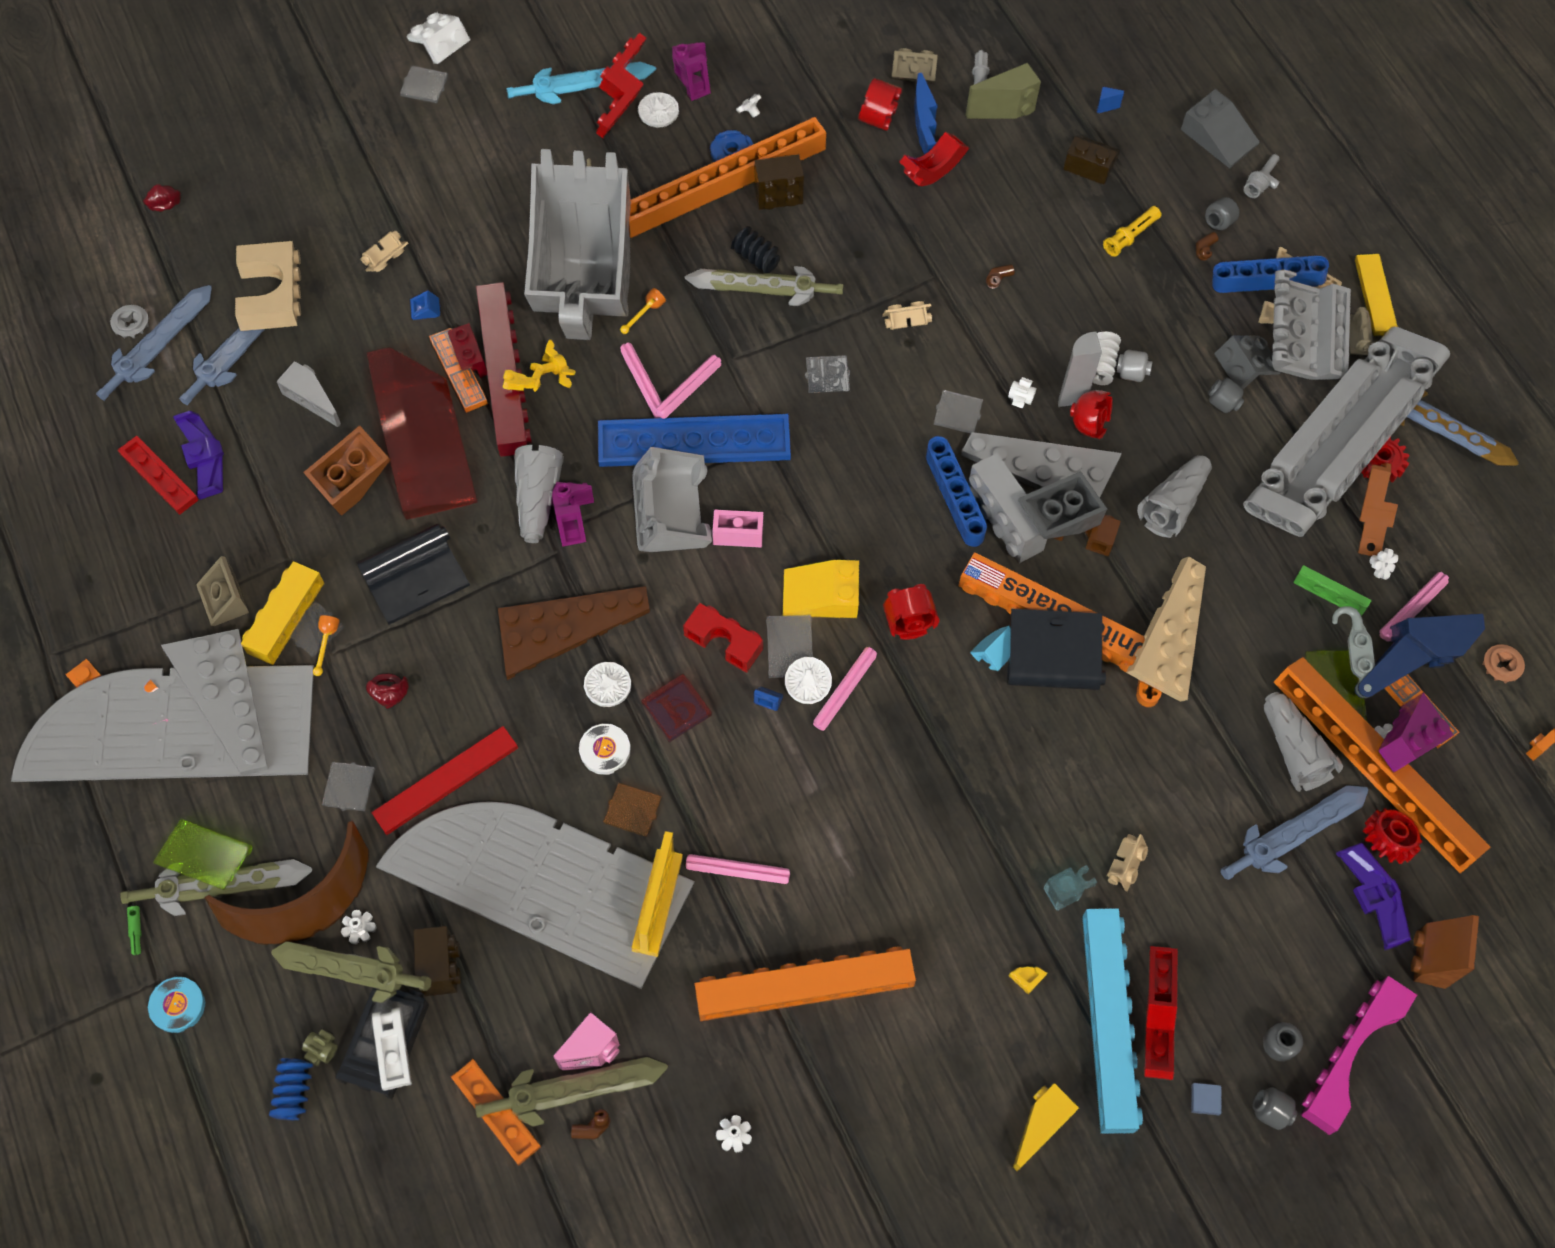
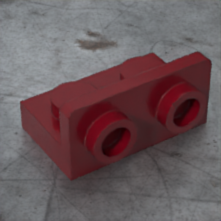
(467, 349)

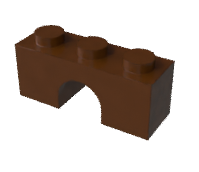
(1102, 536)

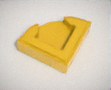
(1027, 977)

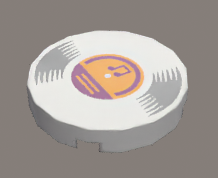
(604, 749)

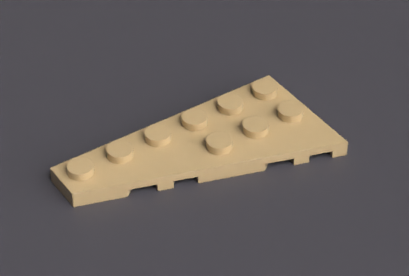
(1171, 637)

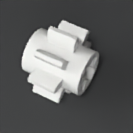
(1022, 392)

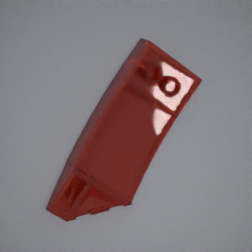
(420, 435)

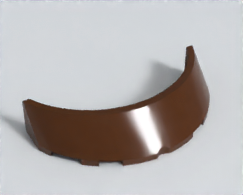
(308, 913)

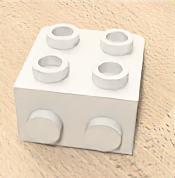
(440, 35)

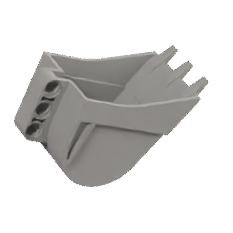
(578, 242)

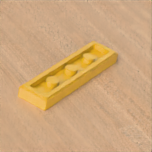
(1375, 293)

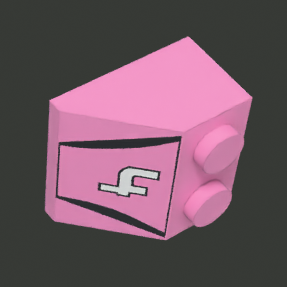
(588, 1046)

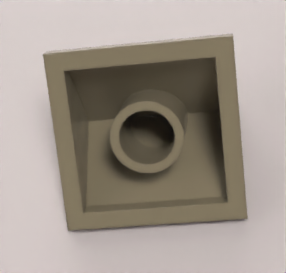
(221, 593)

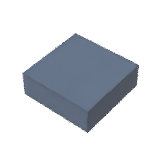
(1206, 1099)

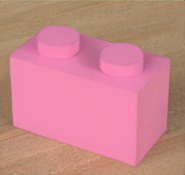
(737, 528)

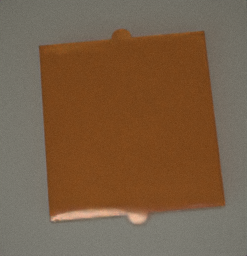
(632, 809)

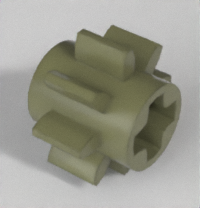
(319, 1047)

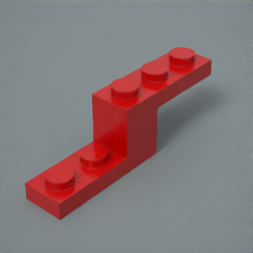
(620, 84)
(1161, 1013)

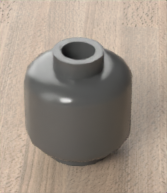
(1222, 213)
(1226, 395)
(1283, 1041)
(1274, 1108)

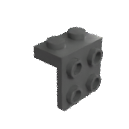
(1245, 359)

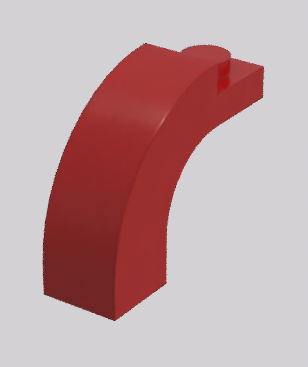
(936, 162)

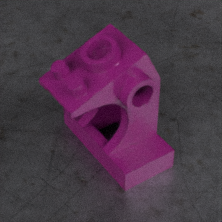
(688, 60)
(567, 502)

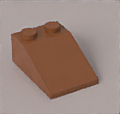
(348, 470)
(1445, 951)

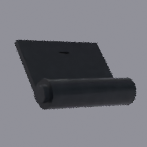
(413, 573)
(1056, 654)

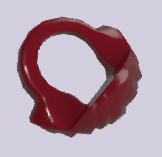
(162, 198)
(387, 695)

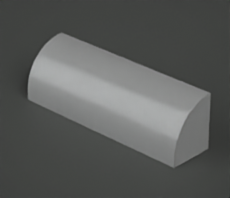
(1080, 369)

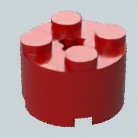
(880, 104)
(910, 612)

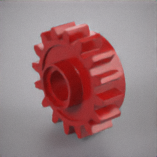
(1391, 454)
(1393, 835)

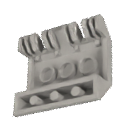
(1310, 329)

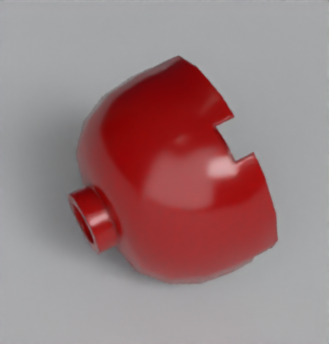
(1091, 413)

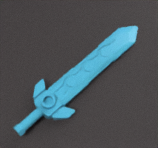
(548, 87)

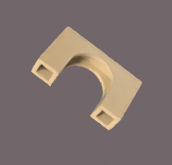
(279, 306)

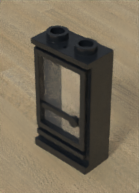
(361, 1060)

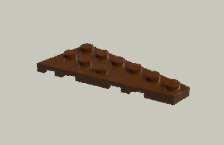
(557, 626)

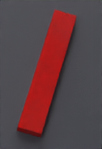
(444, 780)

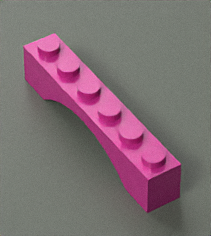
(1331, 1099)

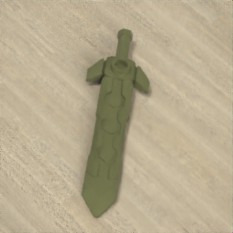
(352, 968)
(568, 1089)

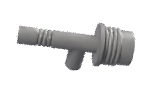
(1261, 180)

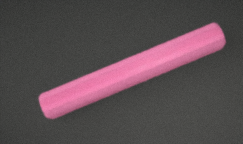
(641, 377)
(688, 386)
(1416, 604)
(845, 688)
(737, 869)

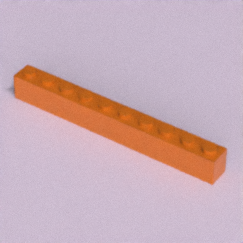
(721, 177)
(1360, 744)

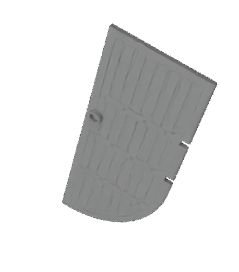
(111, 730)
(536, 881)

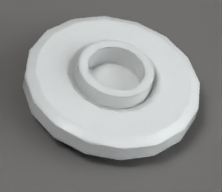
(658, 109)
(808, 680)
(607, 684)

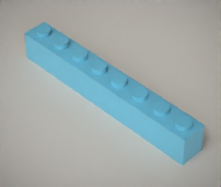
(1110, 1021)

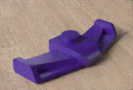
(203, 453)
(1377, 894)

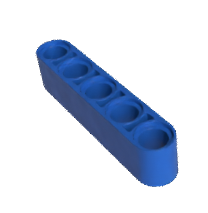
(1260, 274)
(956, 501)

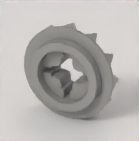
(126, 314)

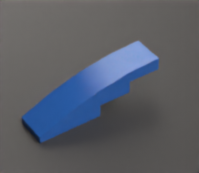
(925, 114)

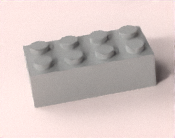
(998, 497)

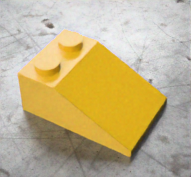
(822, 589)

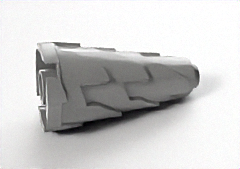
(535, 481)
(1172, 501)
(1303, 750)

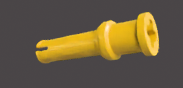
(1120, 241)

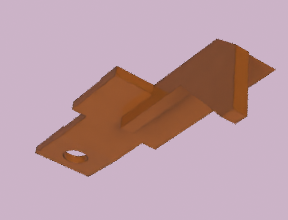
(1375, 512)

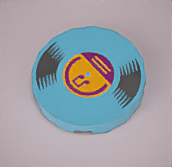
(176, 1004)

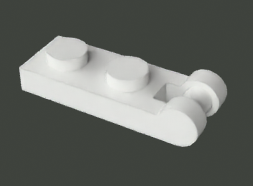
(391, 1049)

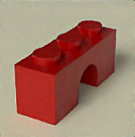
(708, 624)

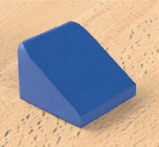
(1109, 99)
(425, 306)
(767, 698)

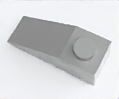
(303, 387)

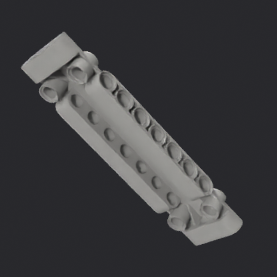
(1346, 431)

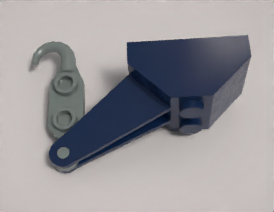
(1415, 643)

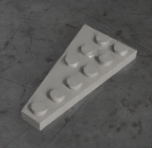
(1043, 462)
(220, 685)

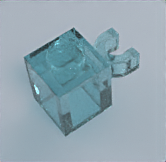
(1067, 887)

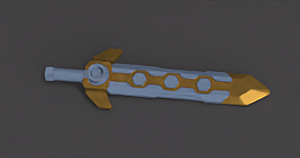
(1462, 434)

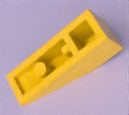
(1045, 1118)

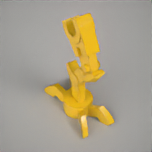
(556, 365)

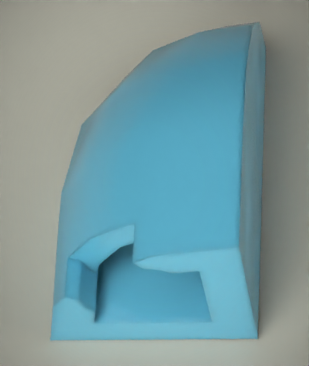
(994, 648)

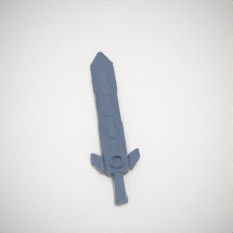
(133, 365)
(215, 369)
(1294, 832)

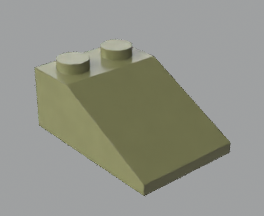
(1004, 95)

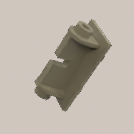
(1360, 332)

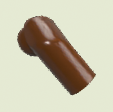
(1203, 246)
(997, 273)
(594, 1128)

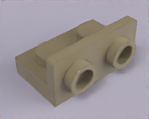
(909, 64)

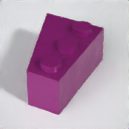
(1414, 733)

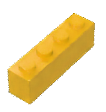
(282, 612)

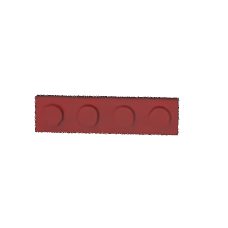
(158, 475)

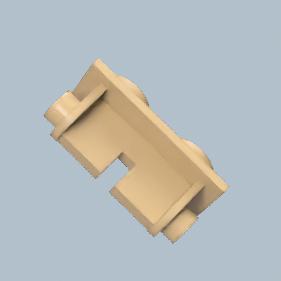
(391, 248)
(898, 315)
(1133, 852)

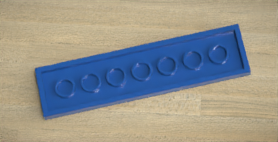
(715, 437)

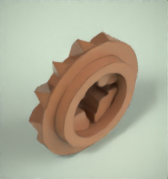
(1504, 653)

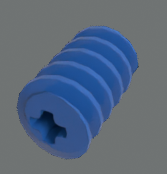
(290, 1089)

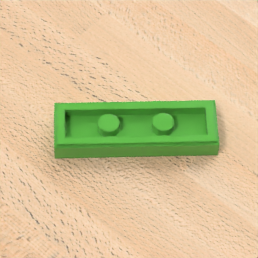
(1330, 590)

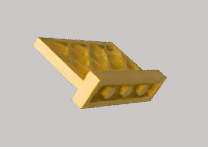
(657, 899)

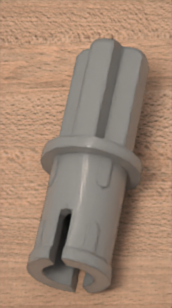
(981, 67)

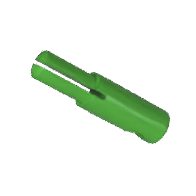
(134, 929)

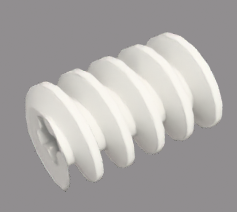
(1109, 345)

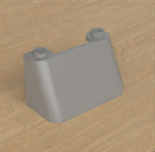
(669, 501)

